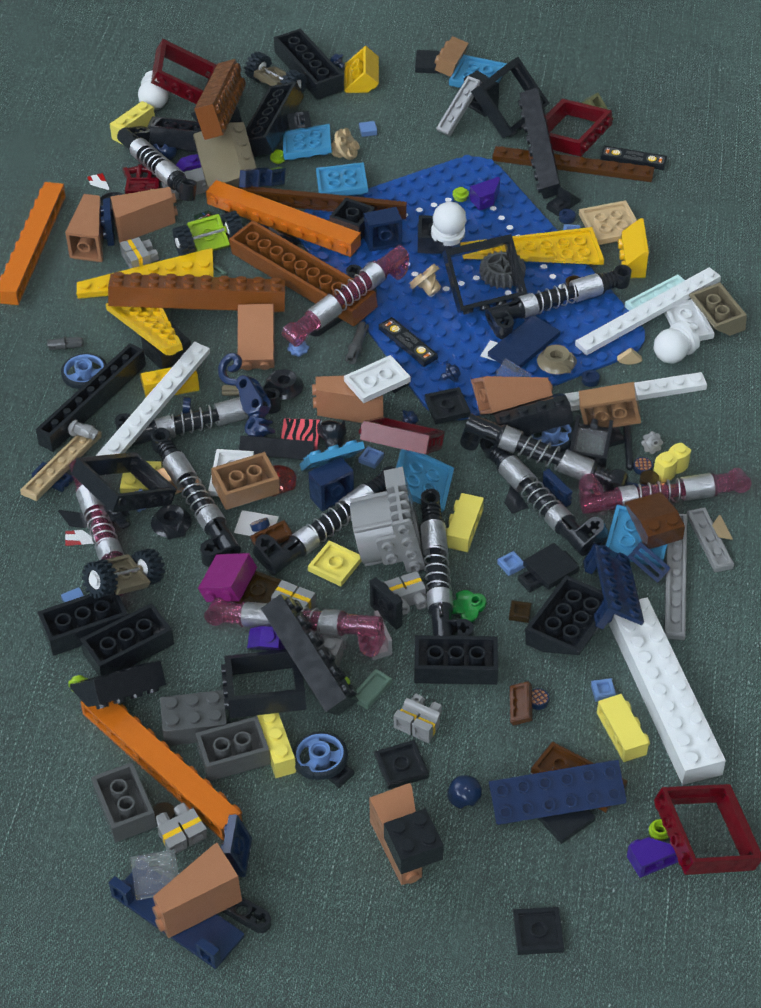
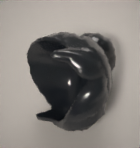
(331, 432)

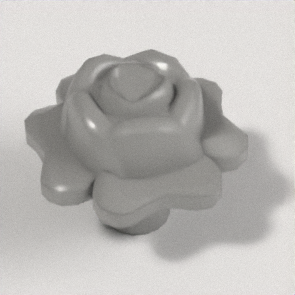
(652, 442)

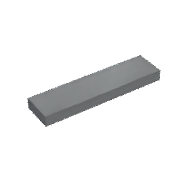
(458, 106)
(710, 542)

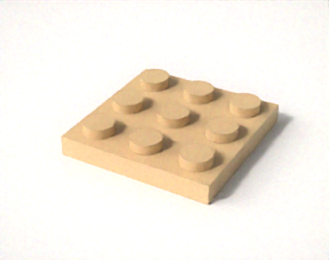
(608, 220)

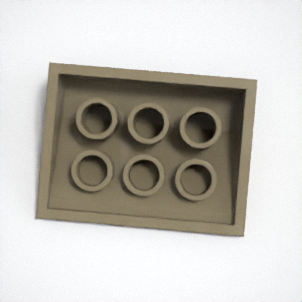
(225, 155)

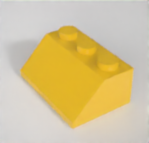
(361, 72)
(634, 249)
(151, 379)

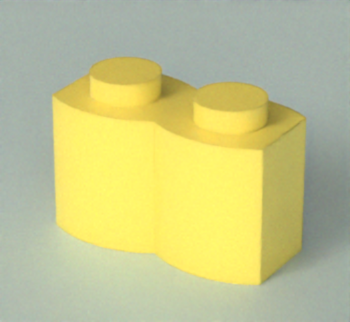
(672, 462)

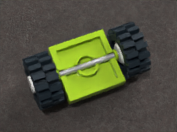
(206, 233)

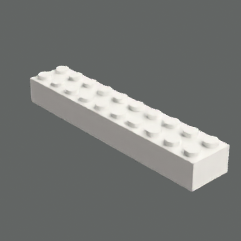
(668, 697)

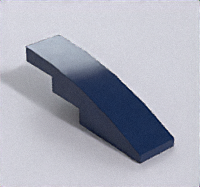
(262, 177)

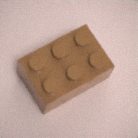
(611, 403)
(245, 480)

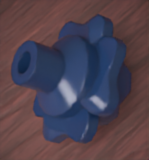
(337, 60)
(452, 372)
(410, 417)

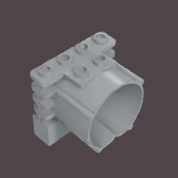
(388, 525)

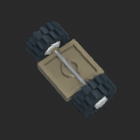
(259, 69)
(123, 573)

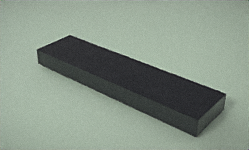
(277, 447)

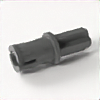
(65, 343)

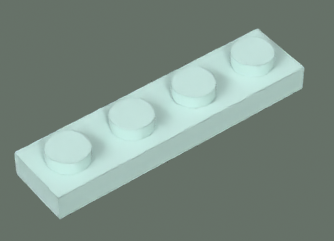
(653, 292)

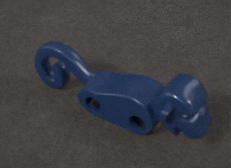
(250, 395)

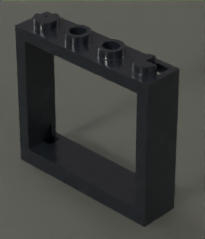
(491, 110)
(506, 240)
(89, 469)
(262, 702)

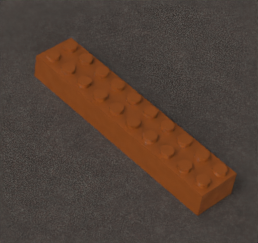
(220, 99)
(298, 268)
(193, 292)

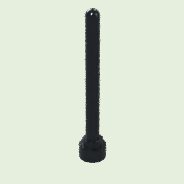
(628, 447)

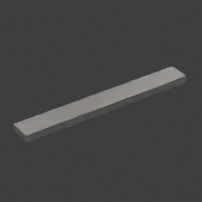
(676, 587)

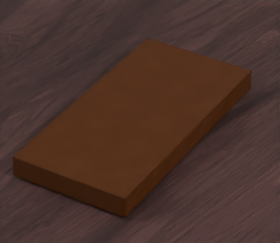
(557, 758)

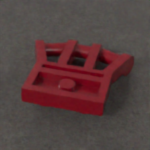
(137, 183)

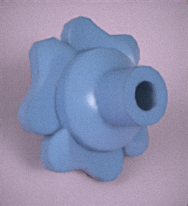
(298, 351)

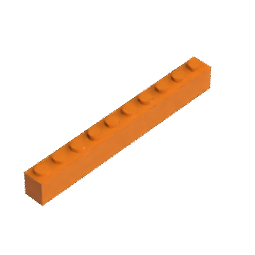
(284, 218)
(31, 243)
(163, 765)

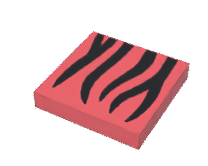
(301, 430)

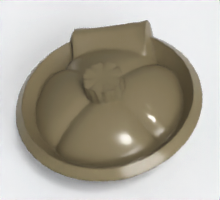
(556, 360)

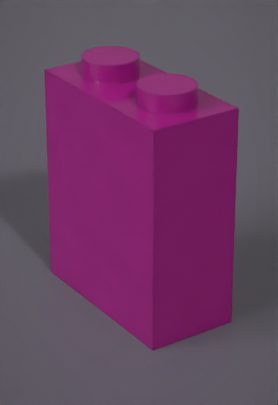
(227, 577)

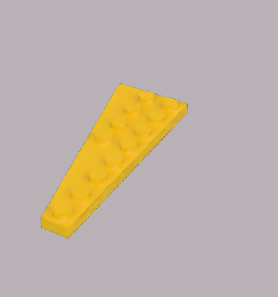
(563, 246)
(195, 263)
(151, 325)

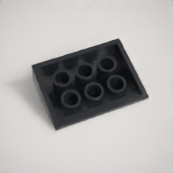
(537, 415)
(565, 619)

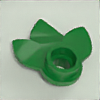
(465, 604)

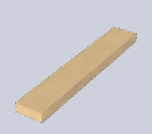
(57, 467)

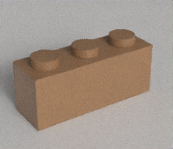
(450, 56)

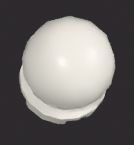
(151, 93)
(449, 223)
(676, 342)

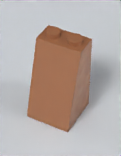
(143, 212)
(85, 230)
(256, 336)
(501, 393)
(338, 401)
(388, 807)
(197, 893)

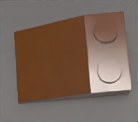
(656, 520)

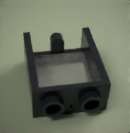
(592, 440)

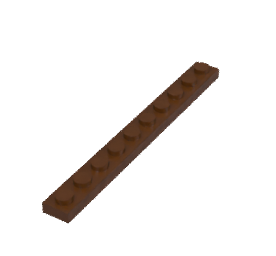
(579, 164)
(322, 201)

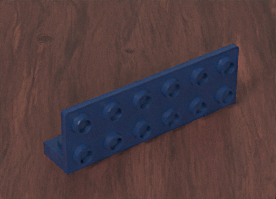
(616, 584)
(557, 792)
(208, 940)

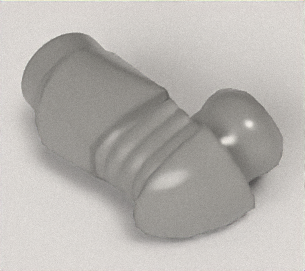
(84, 430)

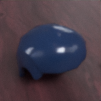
(168, 152)
(464, 791)

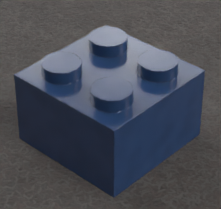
(383, 229)
(330, 483)

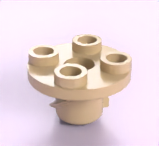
(344, 145)
(428, 281)

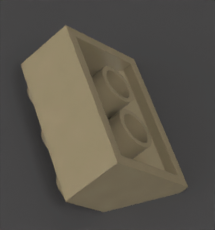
(720, 309)

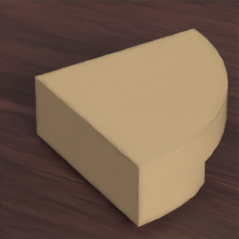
(629, 357)

